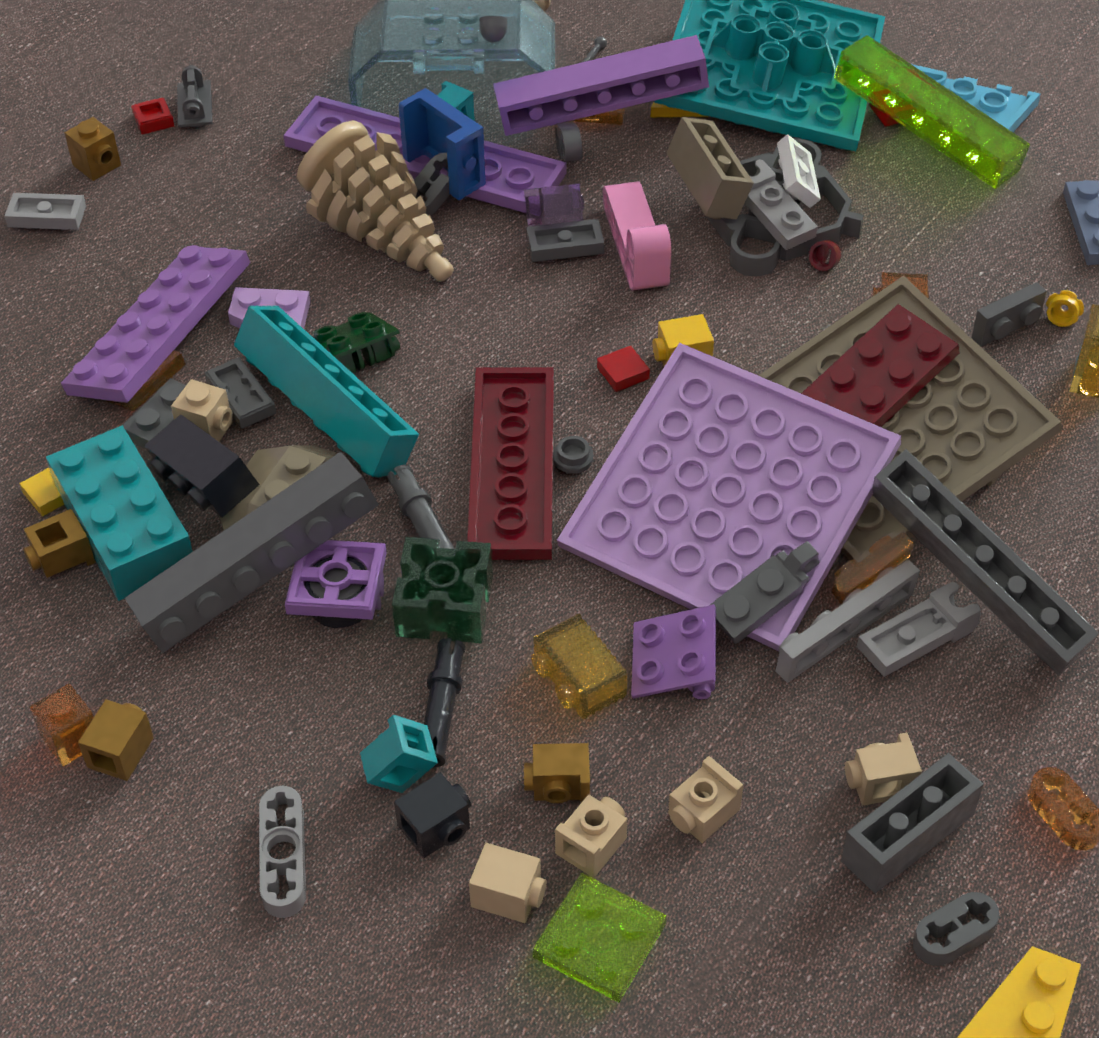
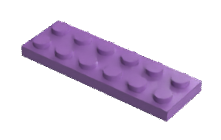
(155, 324)

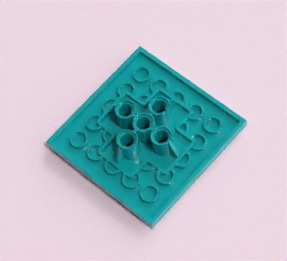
(777, 66)

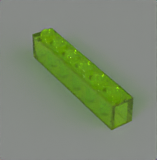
(931, 111)

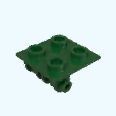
(361, 332)

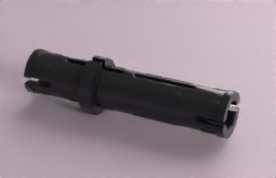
(443, 686)

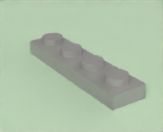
(855, 614)

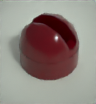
(819, 253)

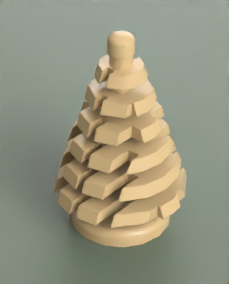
(371, 196)

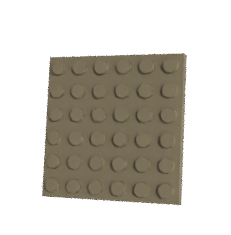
(959, 426)

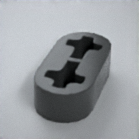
(568, 141)
(433, 183)
(961, 937)

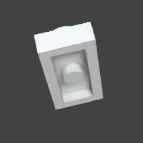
(798, 171)

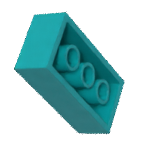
(120, 509)

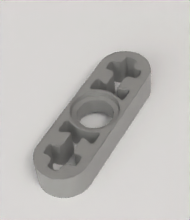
(293, 866)

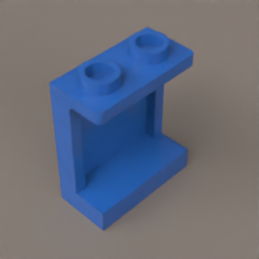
(437, 127)

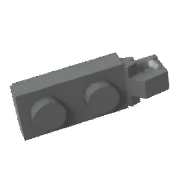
(764, 591)

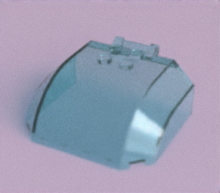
(448, 37)

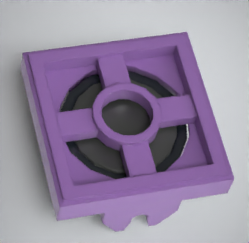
(335, 583)

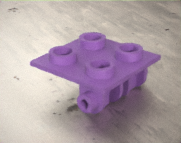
(675, 653)

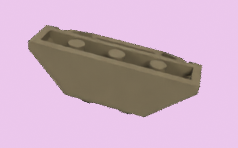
(275, 471)

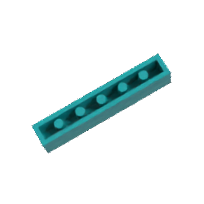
(325, 390)

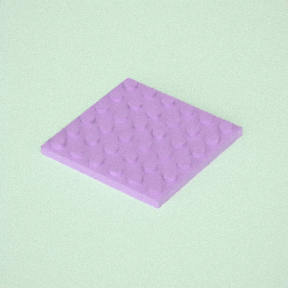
(721, 481)

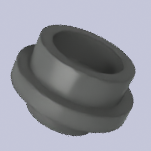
(573, 454)

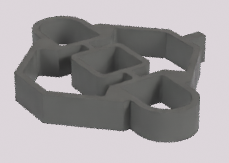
(735, 230)

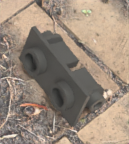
(194, 99)

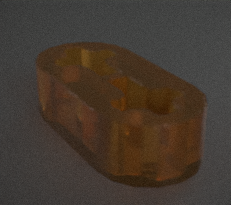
(1065, 808)

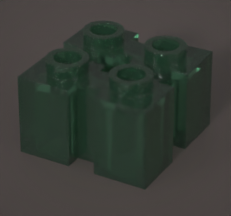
(443, 590)

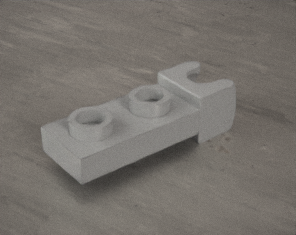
(778, 210)
(919, 630)

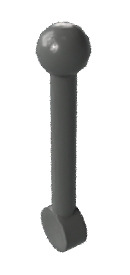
(600, 43)

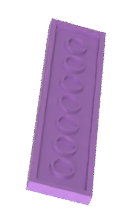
(506, 168)

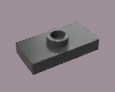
(244, 393)

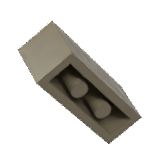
(709, 168)

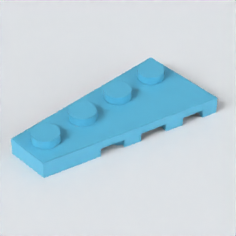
(998, 103)

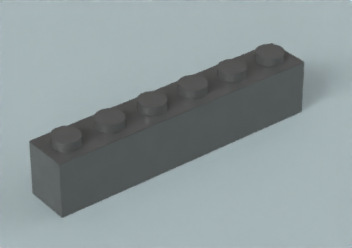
(251, 552)
(983, 562)

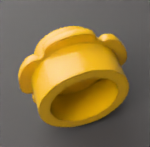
(1060, 316)

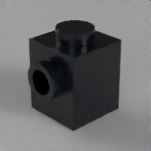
(433, 814)

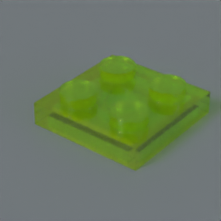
(599, 937)

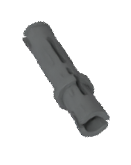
(417, 505)

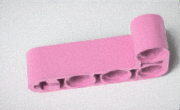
(640, 243)

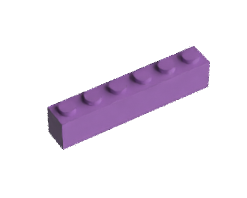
(601, 85)

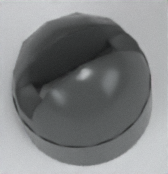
(493, 28)

